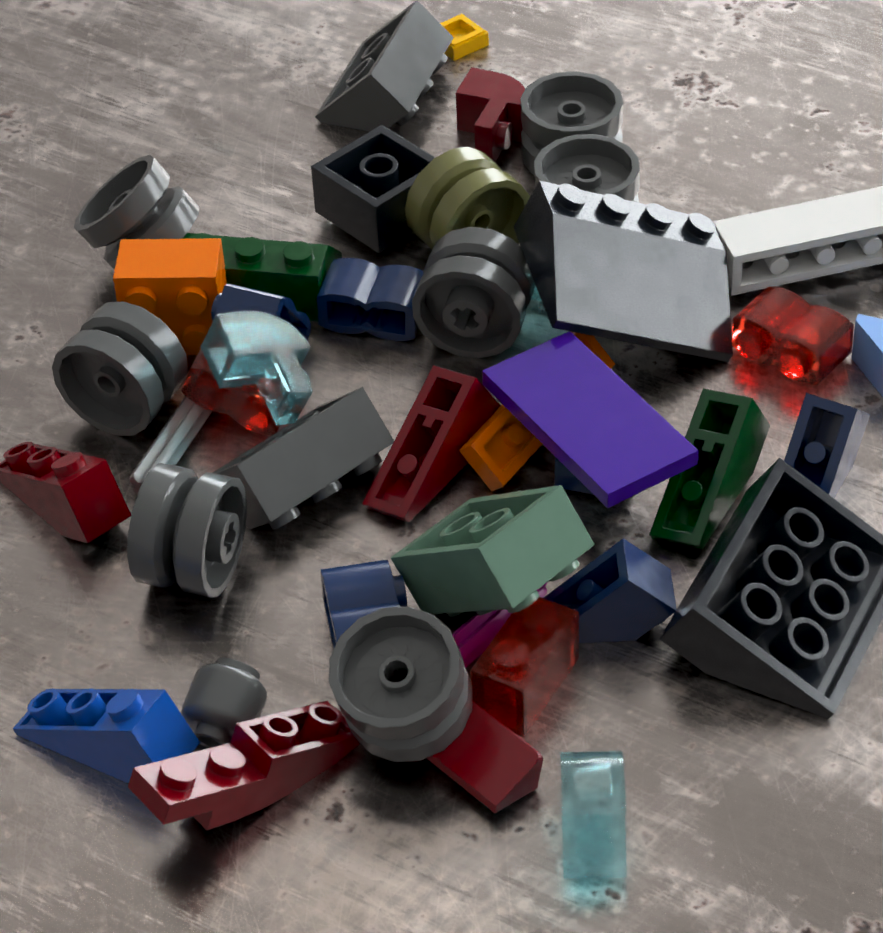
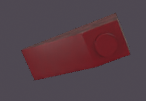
(429, 442)

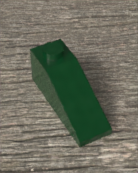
(729, 440)

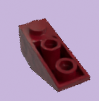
(65, 489)

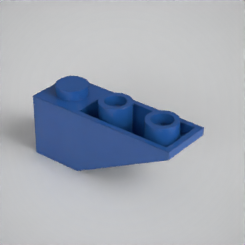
(108, 727)

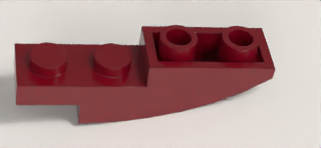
(257, 768)

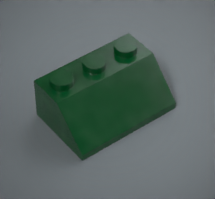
(277, 267)

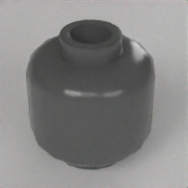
(222, 697)

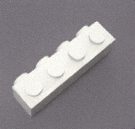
(803, 240)

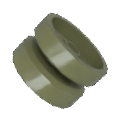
(462, 192)

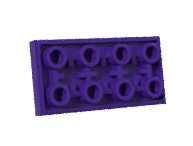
(590, 419)

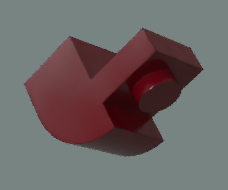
(490, 109)

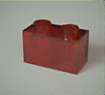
(526, 663)

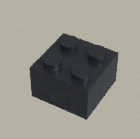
(368, 186)

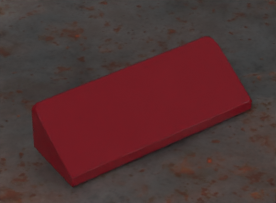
(491, 761)

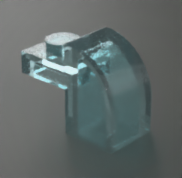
(260, 351)
(593, 814)

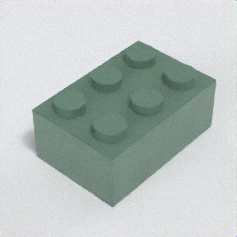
(494, 552)

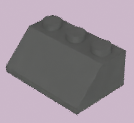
(388, 73)
(309, 458)

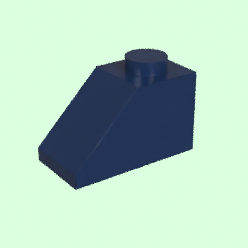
(826, 441)
(618, 595)

